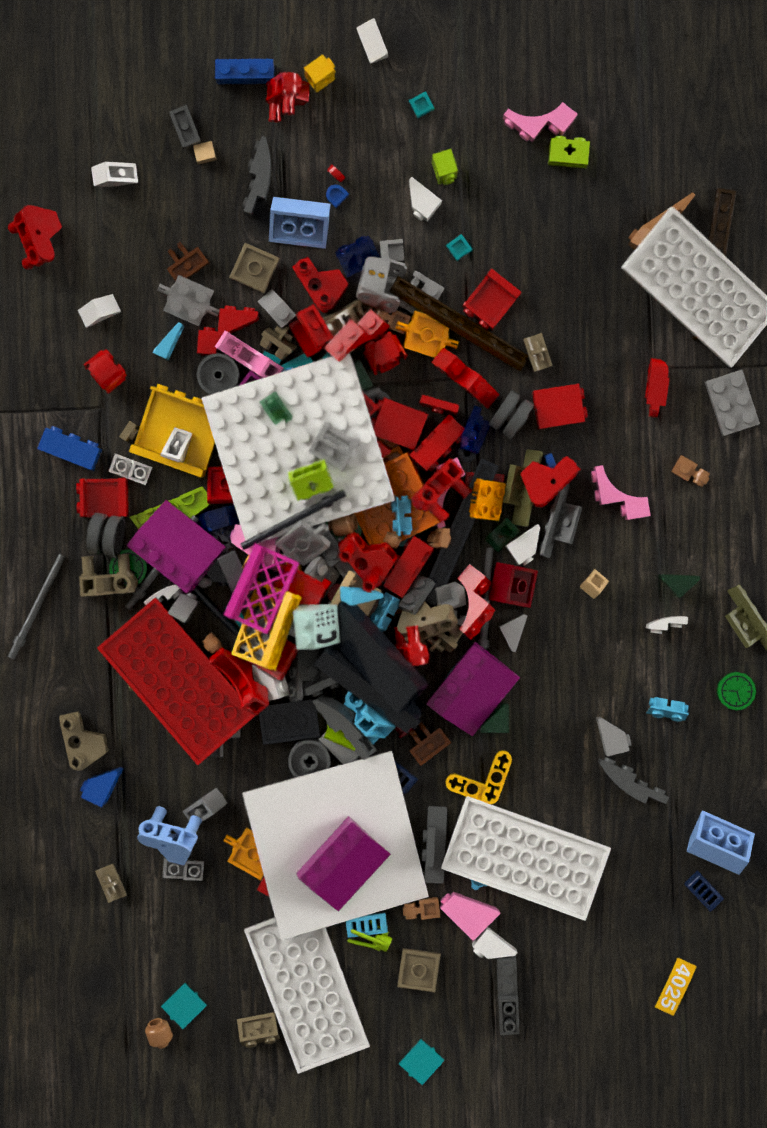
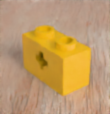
(320, 73)

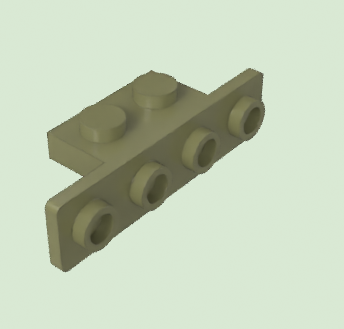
(516, 491)
(746, 619)

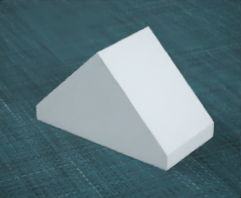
(99, 310)
(177, 445)

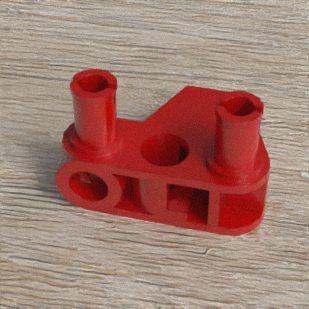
(285, 90)
(35, 229)
(330, 284)
(446, 476)
(538, 480)
(372, 559)
(412, 650)

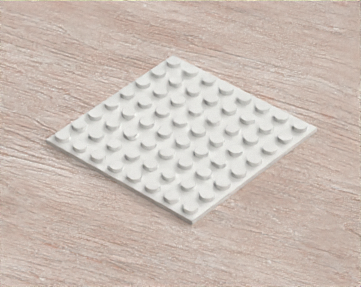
(260, 454)
(301, 813)

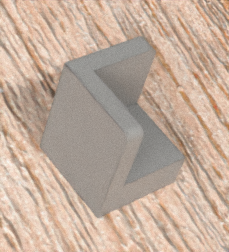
(392, 249)
(451, 594)

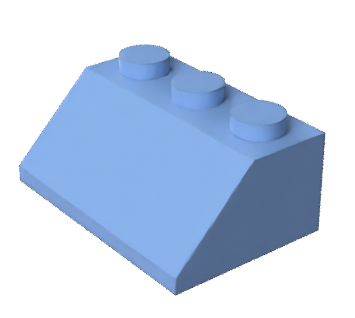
(299, 222)
(721, 842)

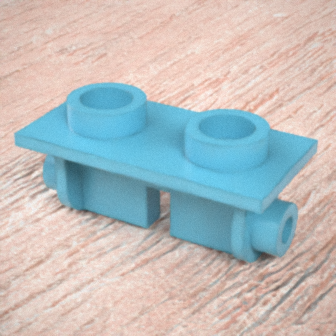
(401, 523)
(386, 605)
(676, 711)

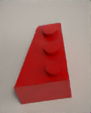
(437, 444)
(408, 566)

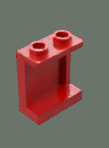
(491, 300)
(311, 331)
(559, 406)
(398, 423)
(103, 497)
(304, 585)

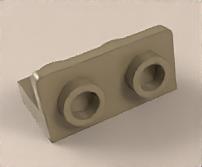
(258, 1030)

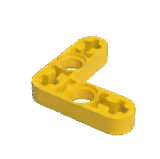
(483, 788)

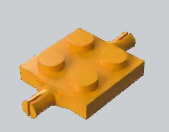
(425, 335)
(245, 854)

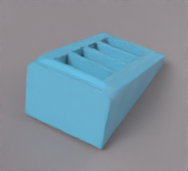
(168, 344)
(357, 595)
(383, 924)

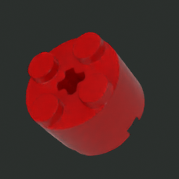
(384, 353)
(105, 371)

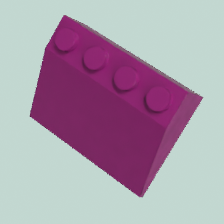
(176, 546)
(472, 689)
(342, 864)

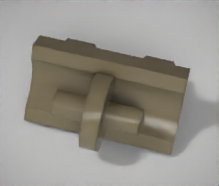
(281, 339)
(537, 352)
(443, 642)
(111, 882)

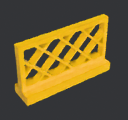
(273, 647)

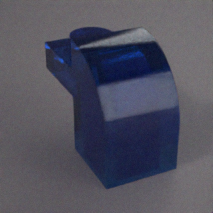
(218, 518)

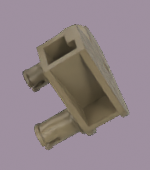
(355, 311)
(107, 583)
(430, 622)
(90, 745)

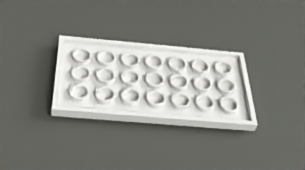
(699, 286)
(525, 858)
(307, 994)

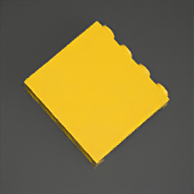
(173, 410)

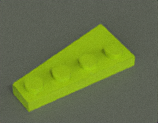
(189, 503)

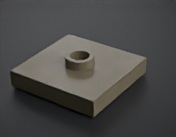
(254, 268)
(418, 970)

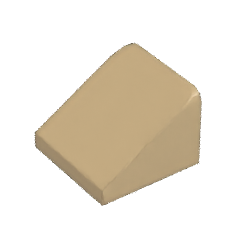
(204, 152)
(594, 584)

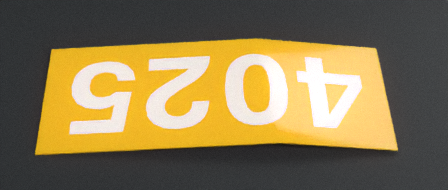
(675, 986)

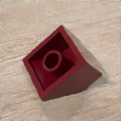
(513, 585)

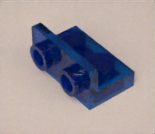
(353, 256)
(475, 431)

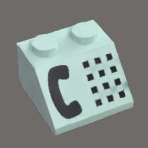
(316, 626)

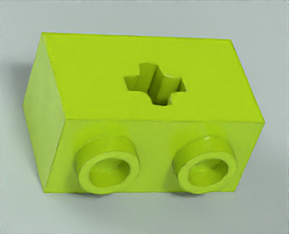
(559, 156)
(444, 167)
(311, 480)

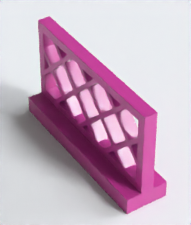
(246, 582)

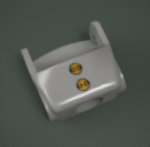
(376, 281)

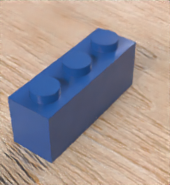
(243, 71)
(70, 448)

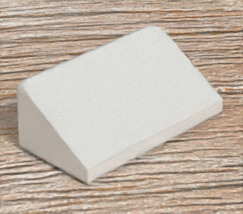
(372, 41)

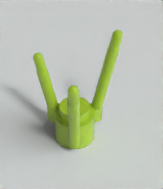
(380, 941)

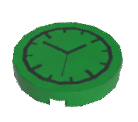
(137, 566)
(736, 691)

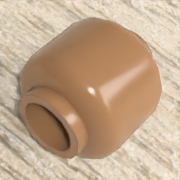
(343, 525)
(158, 1033)

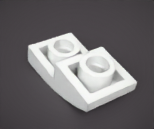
(130, 469)
(169, 592)
(662, 624)

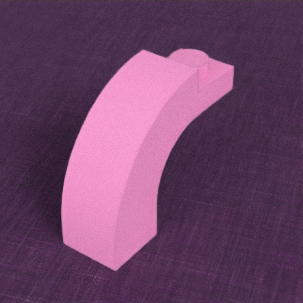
(247, 355)

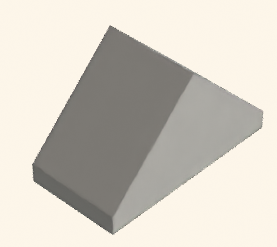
(512, 631)

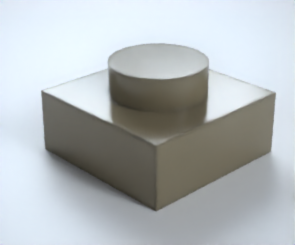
(129, 432)

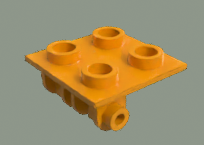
(488, 499)

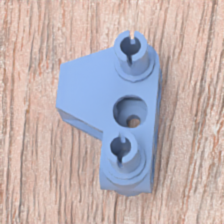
(158, 835)

